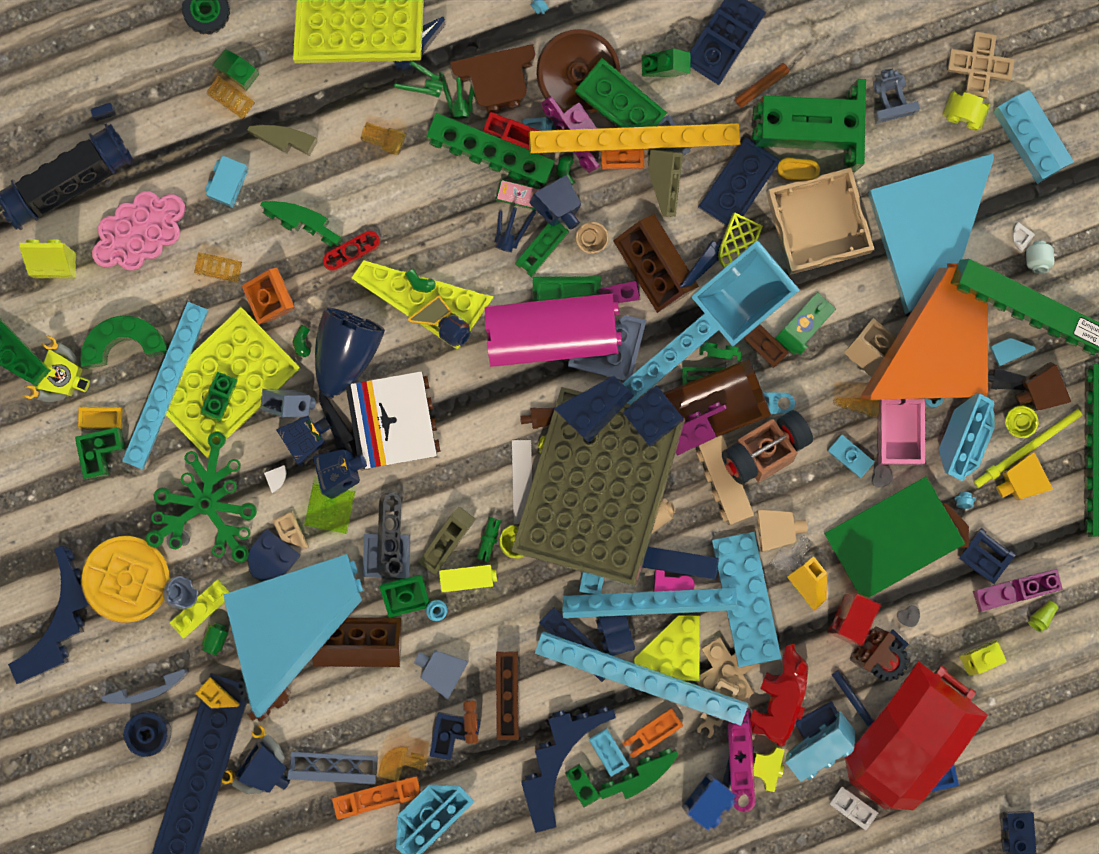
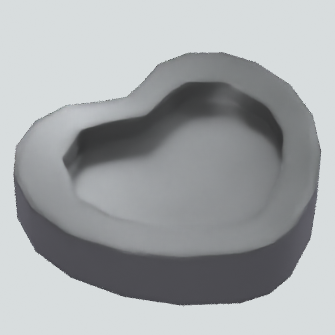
(882, 476)
(185, 537)
(909, 617)

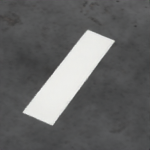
(521, 476)

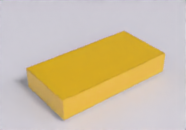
(100, 417)

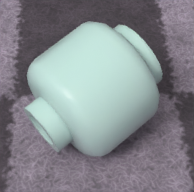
(1040, 257)

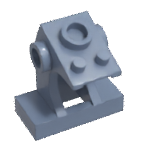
(889, 80)

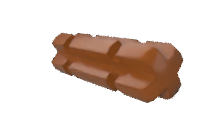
(470, 722)

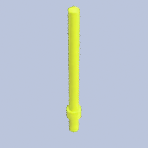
(994, 471)

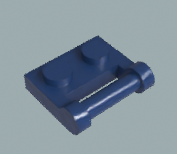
(982, 561)

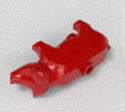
(786, 699)

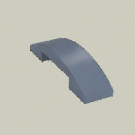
(171, 681)

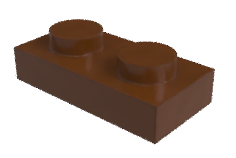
(766, 345)

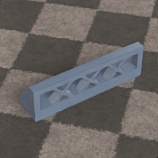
(333, 776)

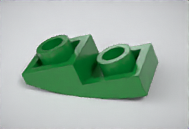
(219, 396)

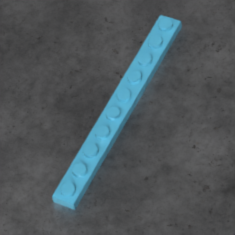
(641, 678)

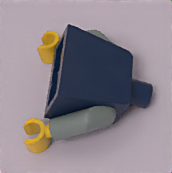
(261, 767)

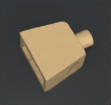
(778, 528)

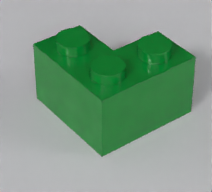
(94, 447)

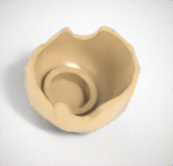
(591, 237)

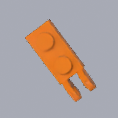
(655, 731)

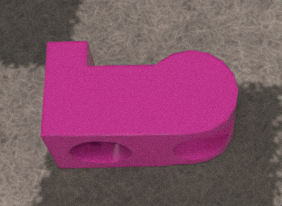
(670, 583)

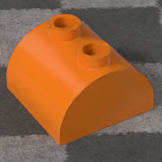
(268, 296)

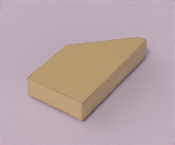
(290, 530)

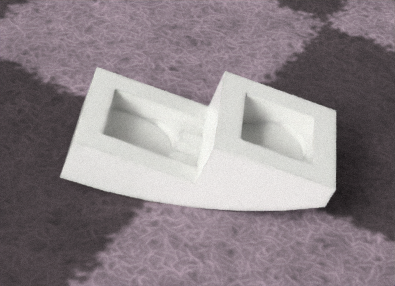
(854, 808)

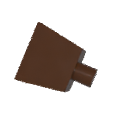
(1044, 389)

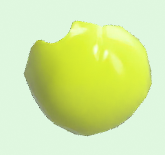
(1021, 421)
(507, 540)

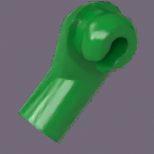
(564, 167)

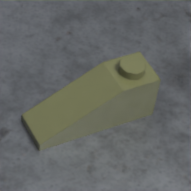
(665, 177)
(447, 540)

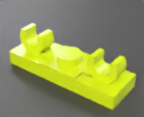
(204, 607)

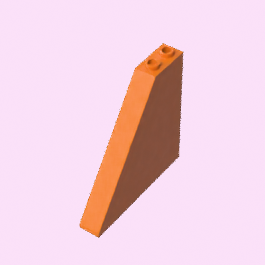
(938, 348)

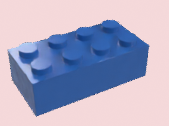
(709, 802)

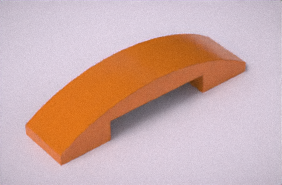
(376, 797)

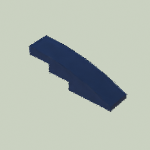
(681, 563)

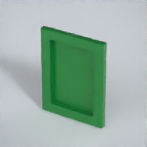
(565, 287)

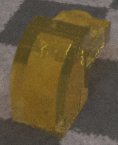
(396, 758)

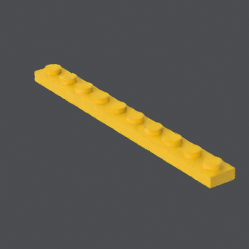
(634, 138)

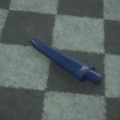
(706, 261)

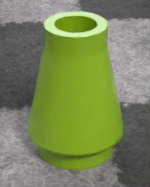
(1043, 616)

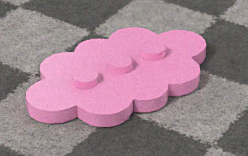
(138, 231)

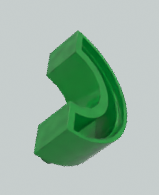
(115, 330)

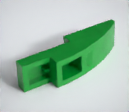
(295, 216)
(648, 773)

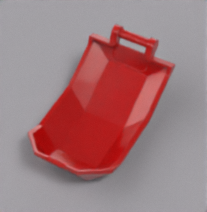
(914, 739)

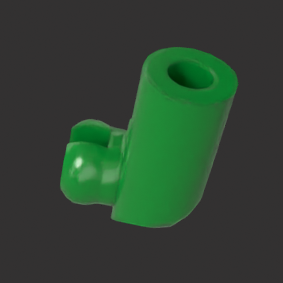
(419, 284)
(299, 342)

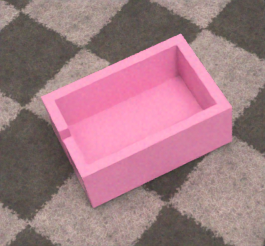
(901, 432)

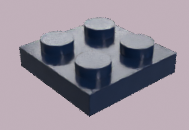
(653, 416)

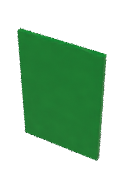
(894, 538)

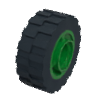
(208, 22)

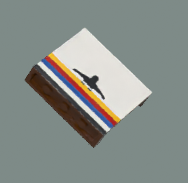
(393, 420)

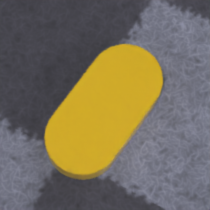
(798, 169)

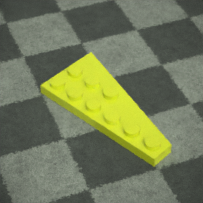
(397, 291)

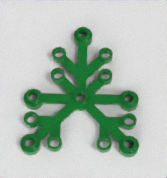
(209, 478)

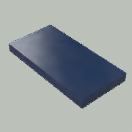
(739, 182)

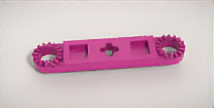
(742, 773)

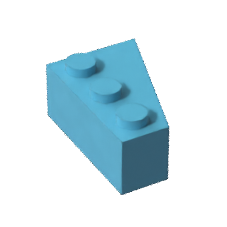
(822, 749)

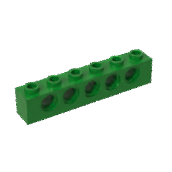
(442, 125)

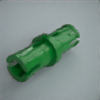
(489, 539)

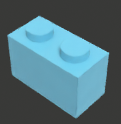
(226, 181)

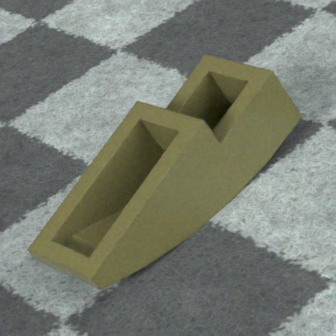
(284, 138)

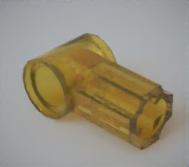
(389, 139)

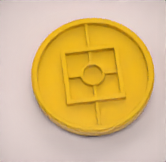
(124, 579)

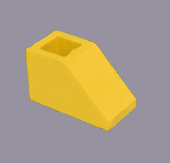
(810, 582)

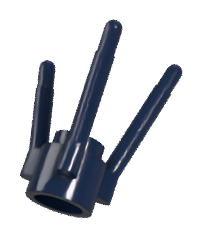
(506, 240)

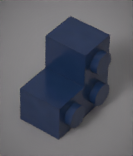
(447, 730)

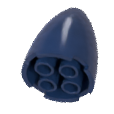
(343, 349)

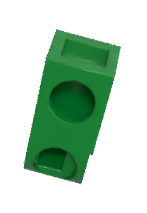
(582, 785)

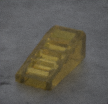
(234, 91)
(199, 266)
(859, 405)

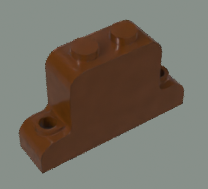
(496, 77)

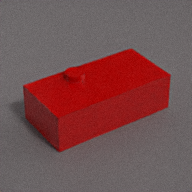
(854, 619)

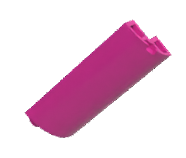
(552, 330)

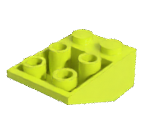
(48, 259)

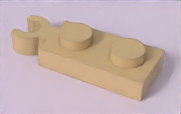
(725, 688)

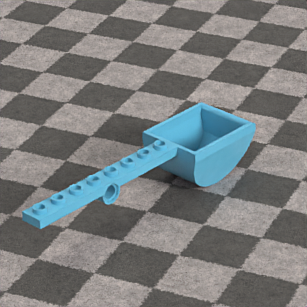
(732, 304)

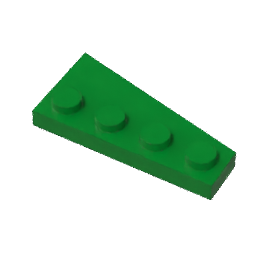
(19, 357)

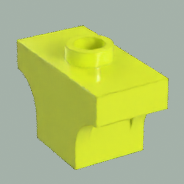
(769, 767)

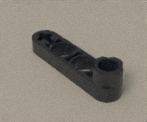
(393, 535)

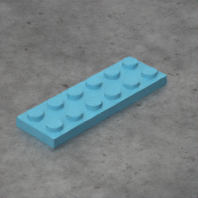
(752, 622)

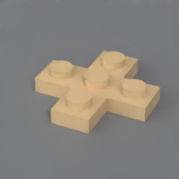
(980, 64)
(724, 667)

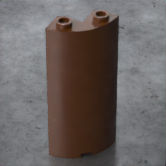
(734, 386)

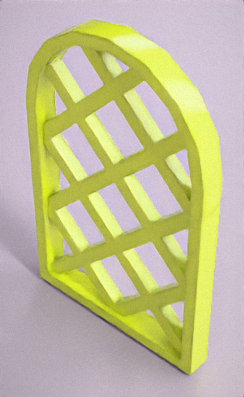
(729, 231)

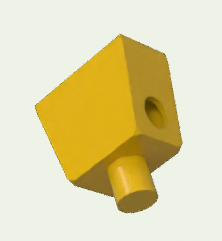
(1024, 479)

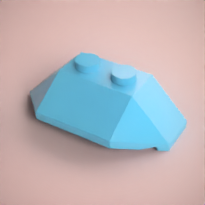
(967, 436)
(429, 817)

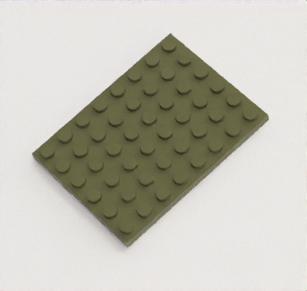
(596, 498)

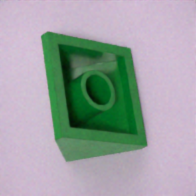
(405, 595)

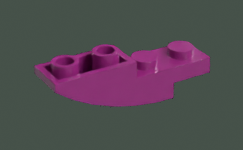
(1017, 590)

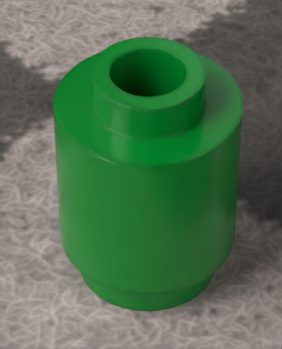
(214, 638)

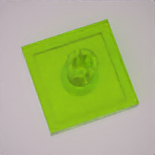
(329, 513)

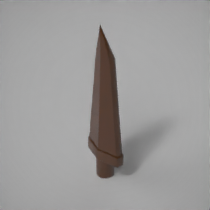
(539, 417)

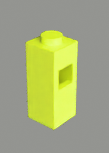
(467, 578)

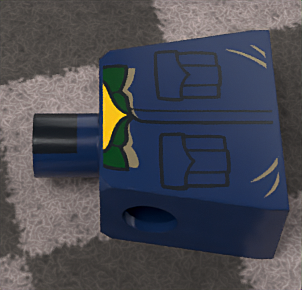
(303, 437)

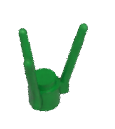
(431, 87)
(460, 108)

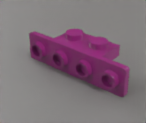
(572, 119)
(698, 429)

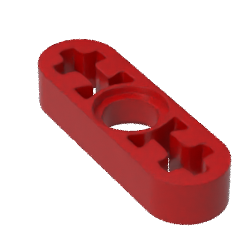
(368, 249)

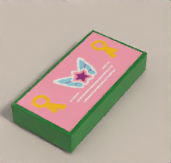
(515, 194)

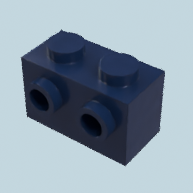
(1019, 832)

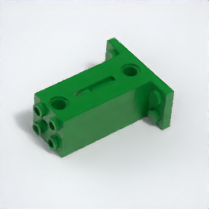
(815, 123)

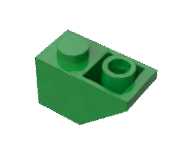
(666, 63)

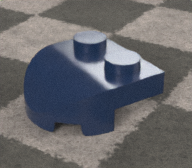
(270, 557)

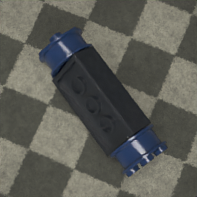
(64, 177)

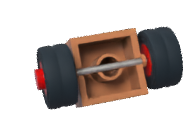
(767, 448)

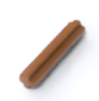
(762, 85)

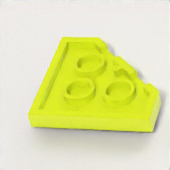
(675, 650)

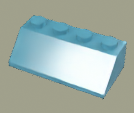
(1033, 136)

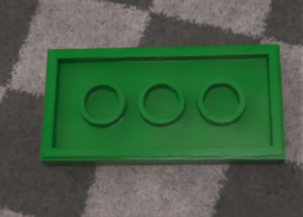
(618, 98)

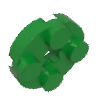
(715, 352)

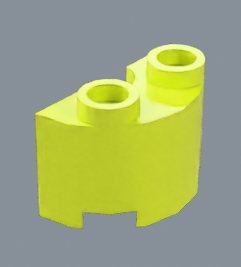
(966, 109)

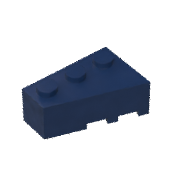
(595, 407)

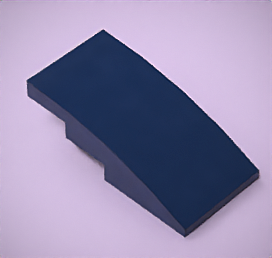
(725, 38)

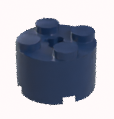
(136, 739)

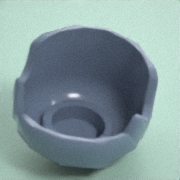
(179, 593)

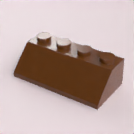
(654, 262)
(362, 644)

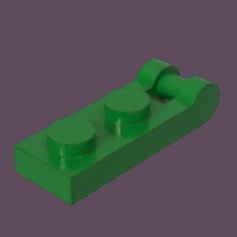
(542, 248)

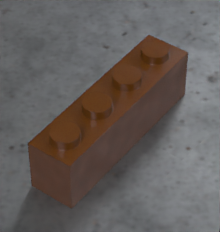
(507, 695)

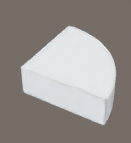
(1021, 236)
(276, 478)

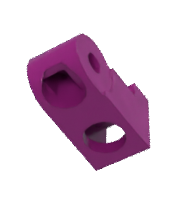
(622, 292)

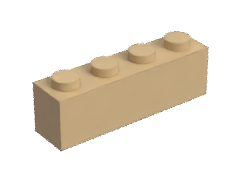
(726, 490)

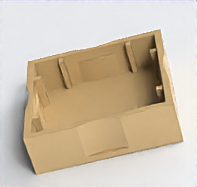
(819, 221)

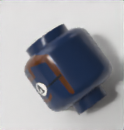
(454, 330)

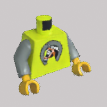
(63, 376)

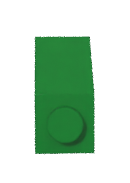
(236, 69)

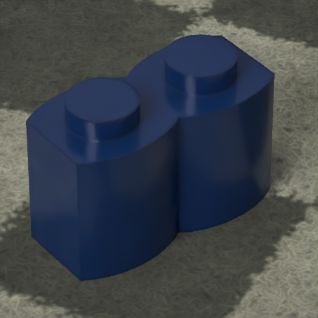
(616, 634)

